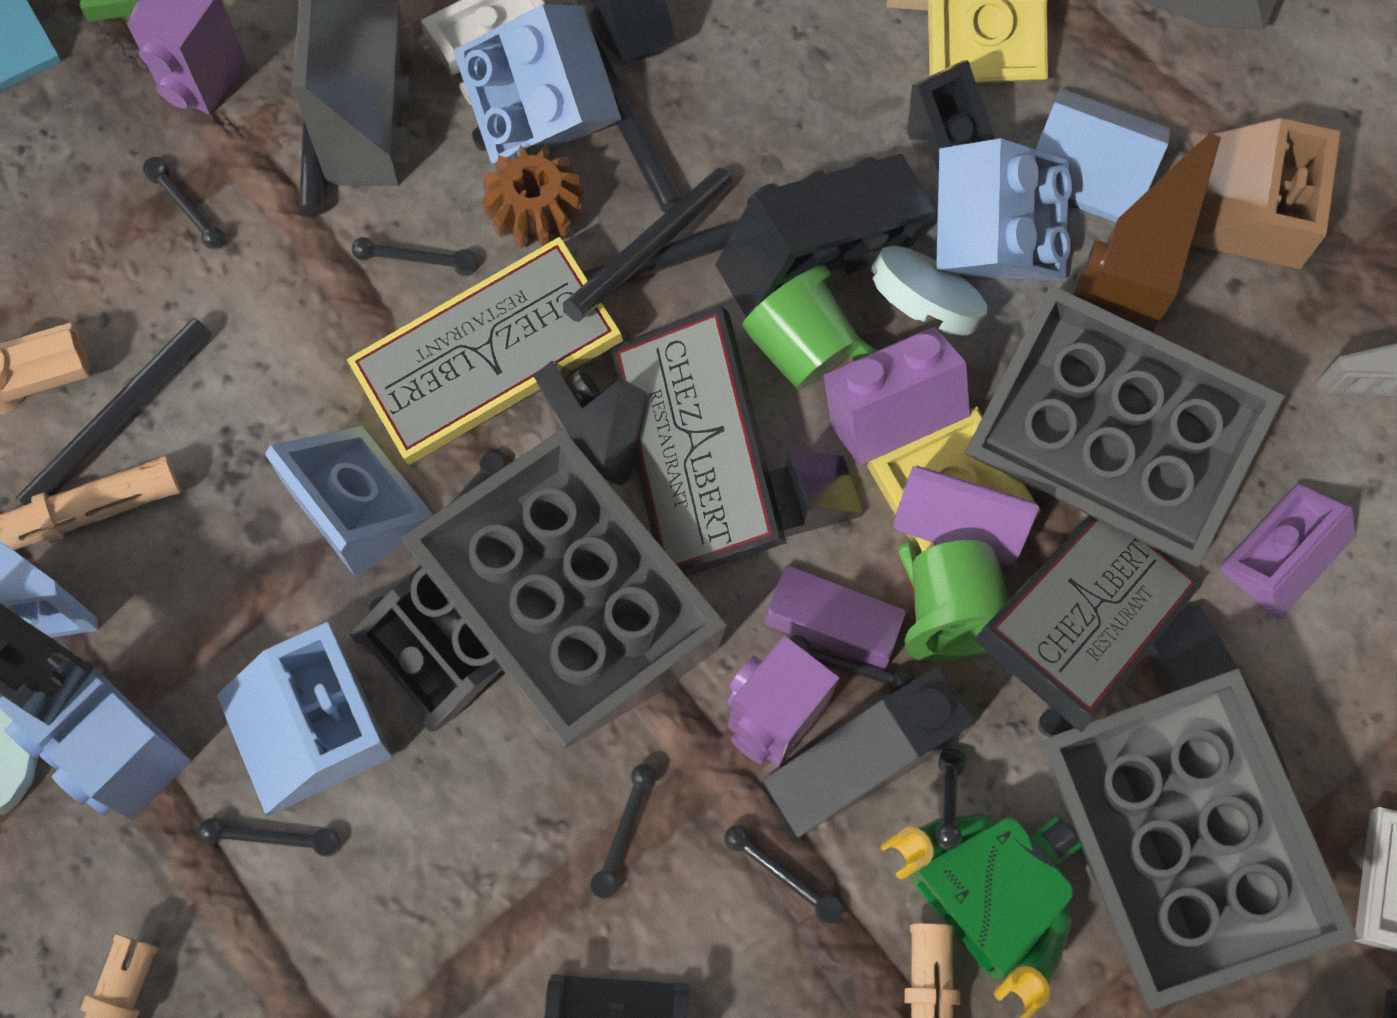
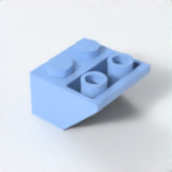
(537, 81)
(1002, 211)
(302, 719)

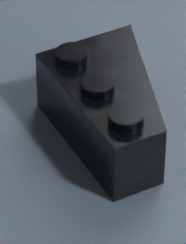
(823, 221)

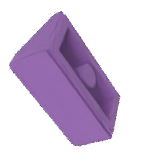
(953, 509)
(1290, 548)
(835, 617)

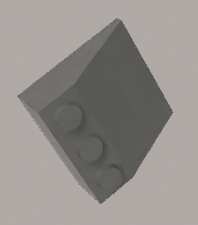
(355, 87)

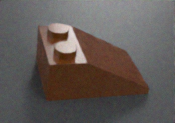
(1146, 252)

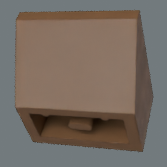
(1270, 192)

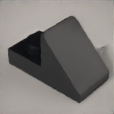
(948, 110)
(599, 424)
(814, 492)

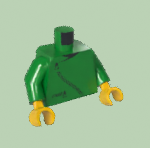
(999, 896)

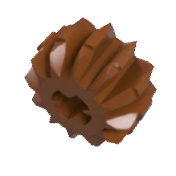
(531, 176)

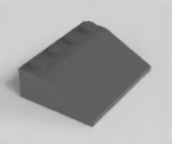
(1124, 425)
(566, 589)
(1196, 841)

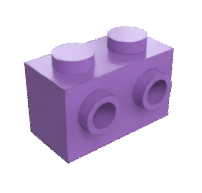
(188, 50)
(897, 395)
(778, 701)

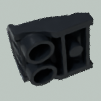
(427, 649)

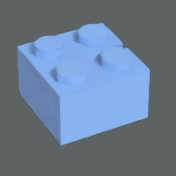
(100, 748)

